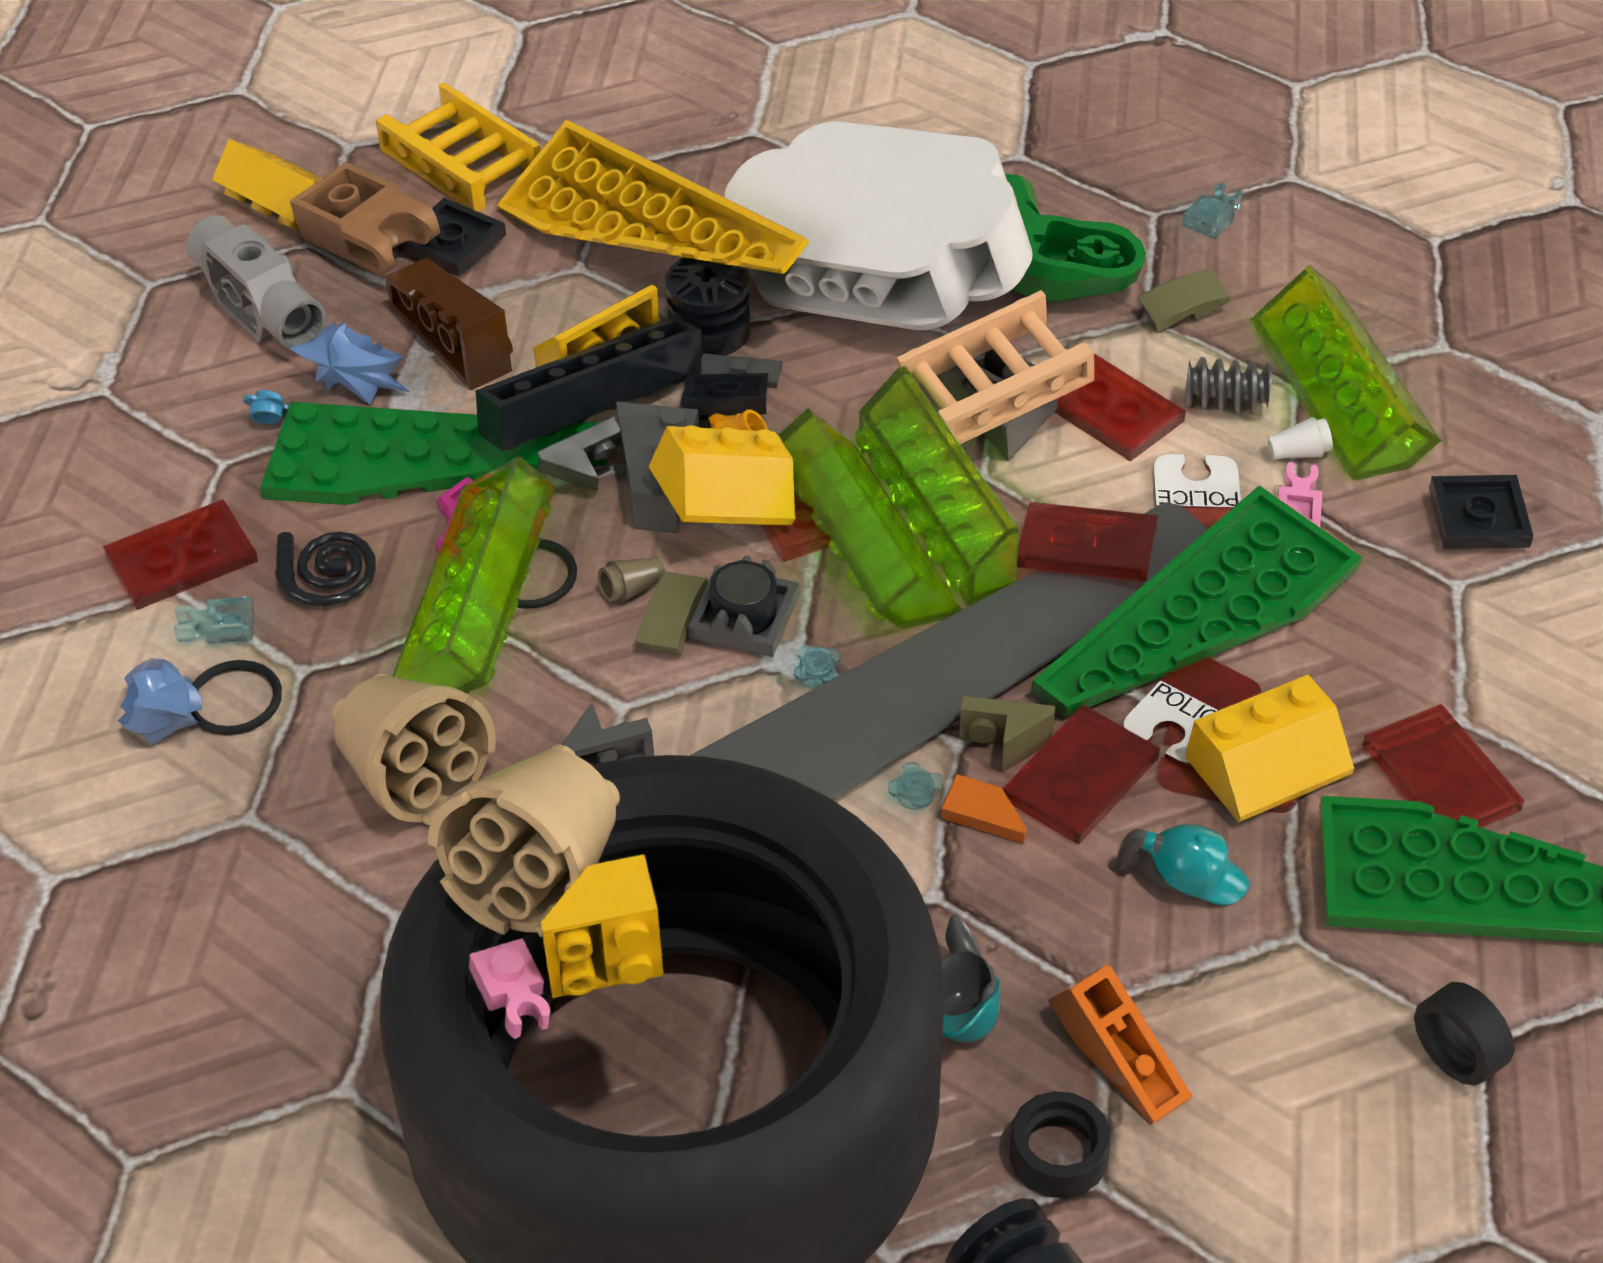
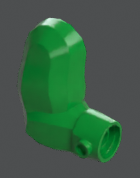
(1072, 255)

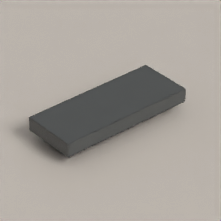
(735, 365)

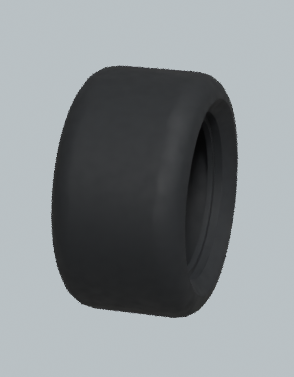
(738, 874)

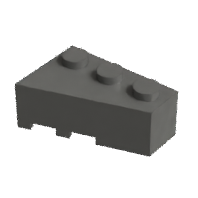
(640, 434)
(1013, 434)

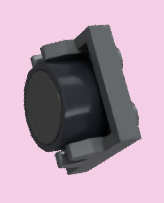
(744, 607)

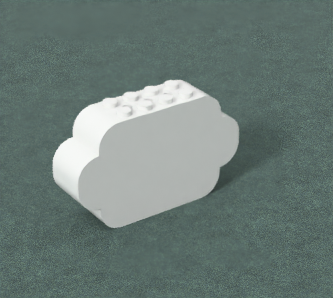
(893, 220)

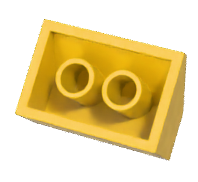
(263, 179)
(616, 320)
(726, 475)
(1270, 748)

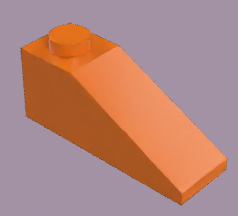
(1120, 1043)

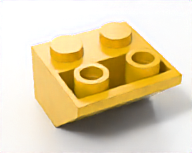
(603, 930)

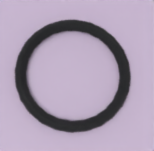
(564, 589)
(248, 726)

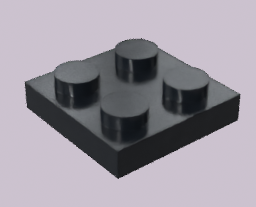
(462, 237)
(726, 393)
(1480, 511)

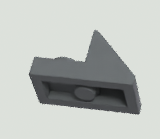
(571, 456)
(612, 743)

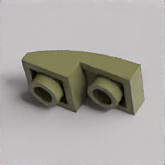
(1187, 295)
(670, 612)

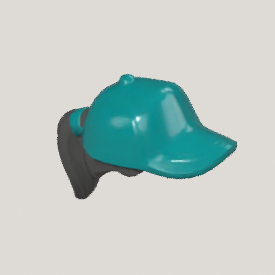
(1185, 861)
(971, 987)

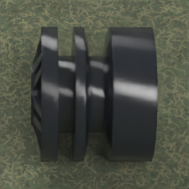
(713, 300)
(1012, 1234)

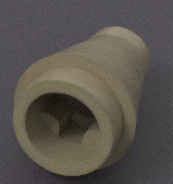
(627, 578)

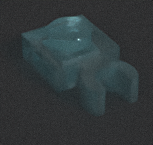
(1212, 214)
(221, 621)

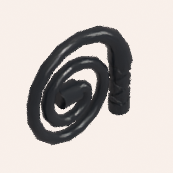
(335, 566)

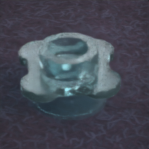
(816, 665)
(911, 795)

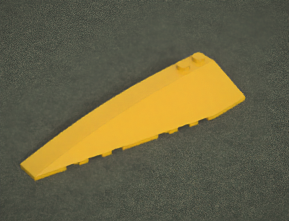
(615, 197)

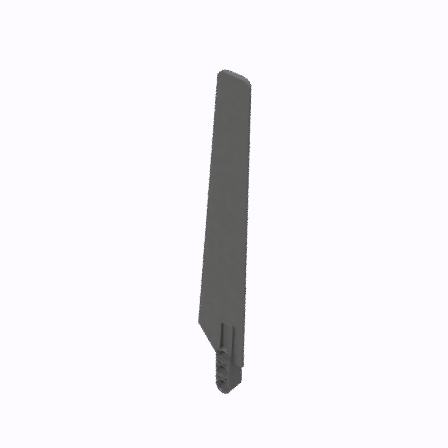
(917, 687)

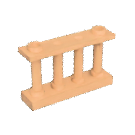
(1009, 398)

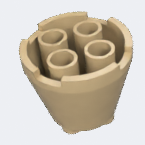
(412, 742)
(523, 837)

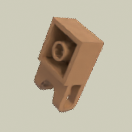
(362, 217)

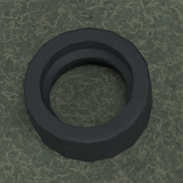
(1487, 1036)
(1061, 1109)

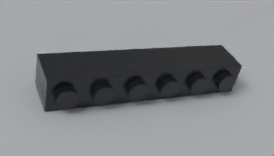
(588, 382)

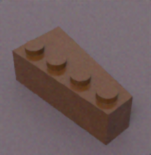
(453, 321)

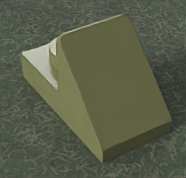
(1016, 725)

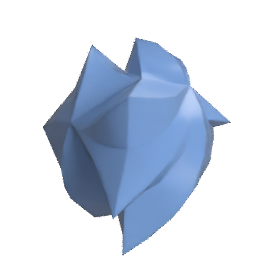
(351, 361)
(158, 700)

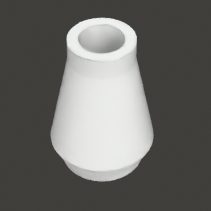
(1302, 440)

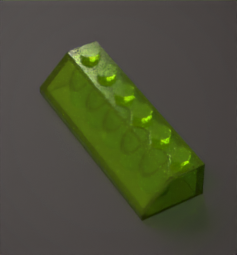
(1344, 377)
(938, 489)
(865, 526)
(477, 579)

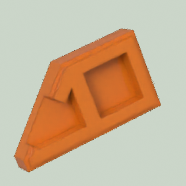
(982, 808)

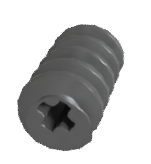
(1228, 385)

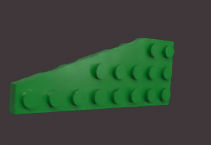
(361, 451)
(1227, 587)
(1438, 874)

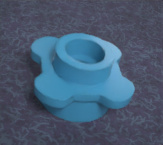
(266, 407)

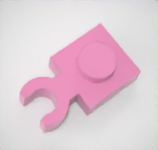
(1299, 493)
(512, 980)

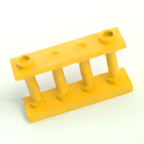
(447, 171)

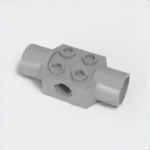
(254, 282)

